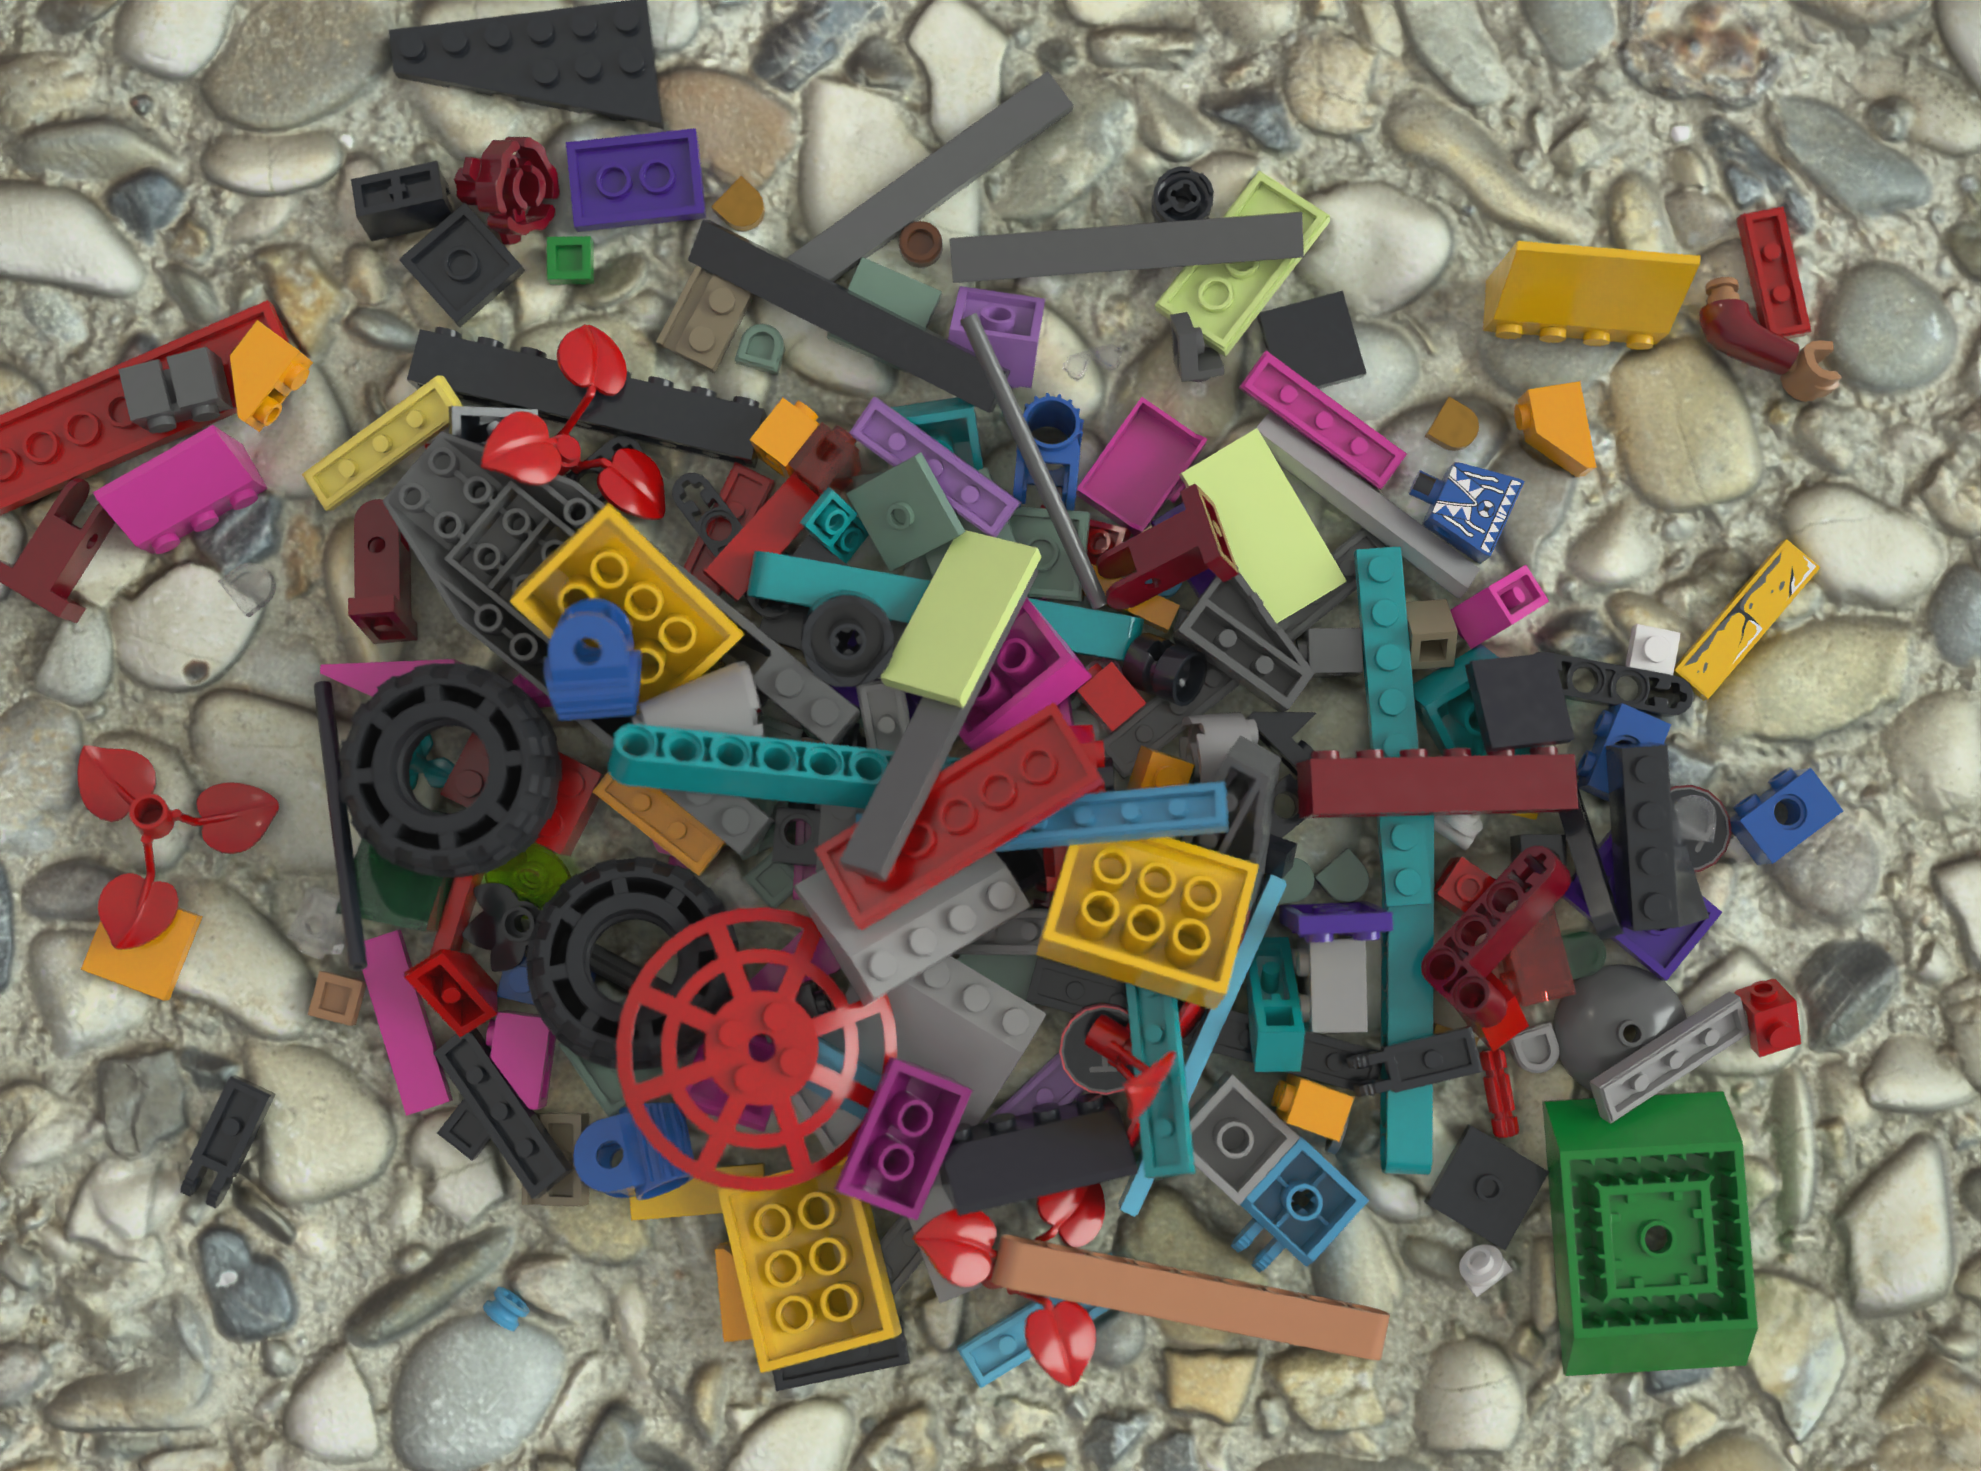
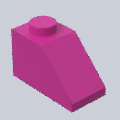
(1498, 606)
(523, 1054)

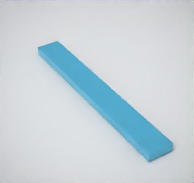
(1213, 1021)

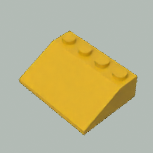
(1587, 294)
(668, 614)
(1151, 915)
(808, 1270)

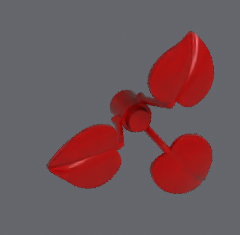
(526, 453)
(123, 783)
(1115, 1044)
(962, 1253)

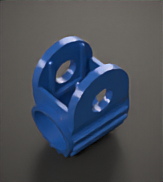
(1060, 414)
(591, 680)
(642, 1168)

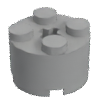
(1211, 739)

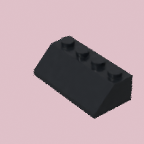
(1036, 1154)

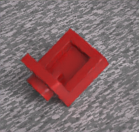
(1770, 1017)

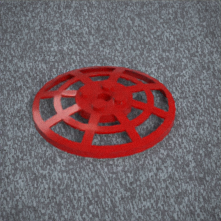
(728, 1057)

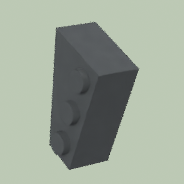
(1245, 642)

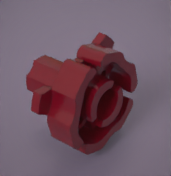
(508, 184)

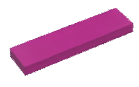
(1322, 420)
(404, 1025)

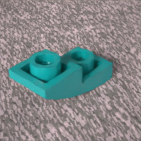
(835, 525)

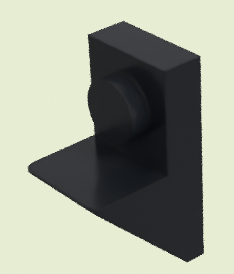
(1276, 733)

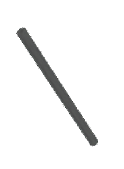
(1034, 460)

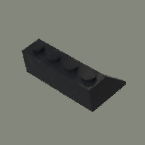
(1649, 851)

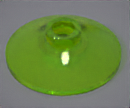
(519, 872)

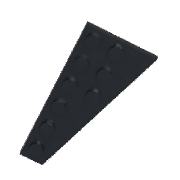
(556, 58)

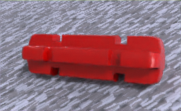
(1499, 1093)

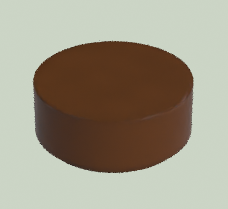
(920, 244)

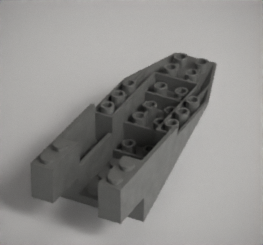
(489, 533)

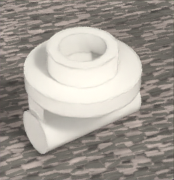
(1458, 828)
(1483, 1268)

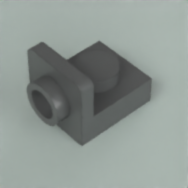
(1189, 355)

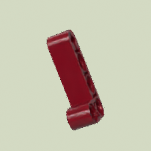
(1502, 933)

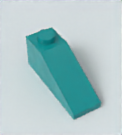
(1274, 1008)

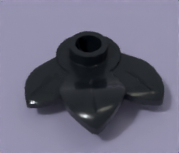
(500, 926)

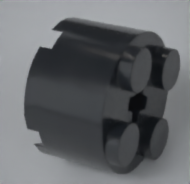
(849, 664)

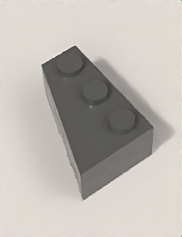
(1250, 792)

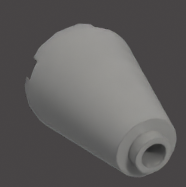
(713, 703)

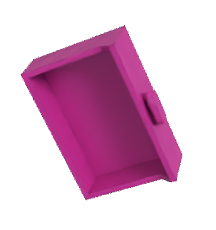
(1141, 467)

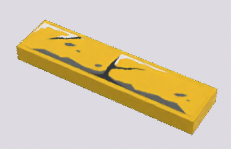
(1745, 619)

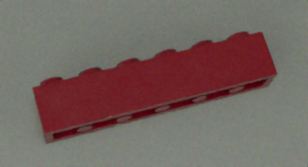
(1436, 785)

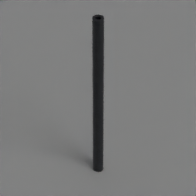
(340, 829)

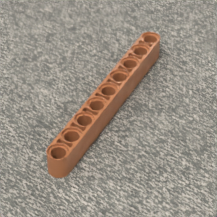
(1190, 1297)

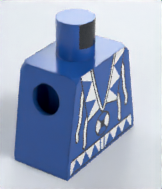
(1467, 506)

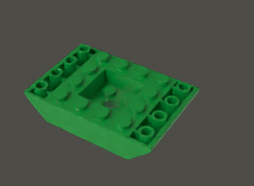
(1664, 1166)

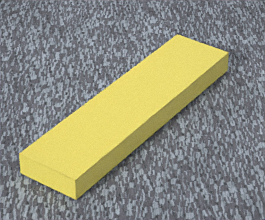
(382, 444)

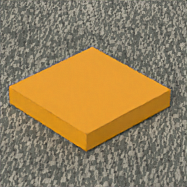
(147, 968)

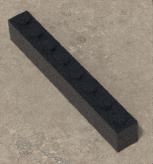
(641, 410)

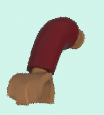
(1736, 333)

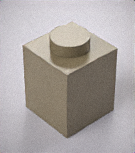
(1431, 634)

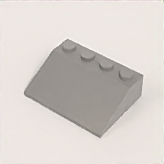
(919, 931)
(954, 1026)

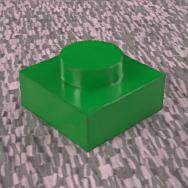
(570, 260)

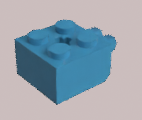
(1297, 1228)

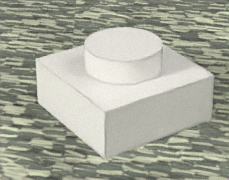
(1652, 649)

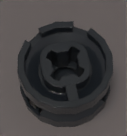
(1182, 196)

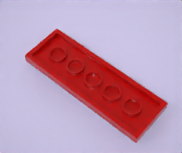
(971, 813)

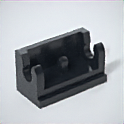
(401, 200)

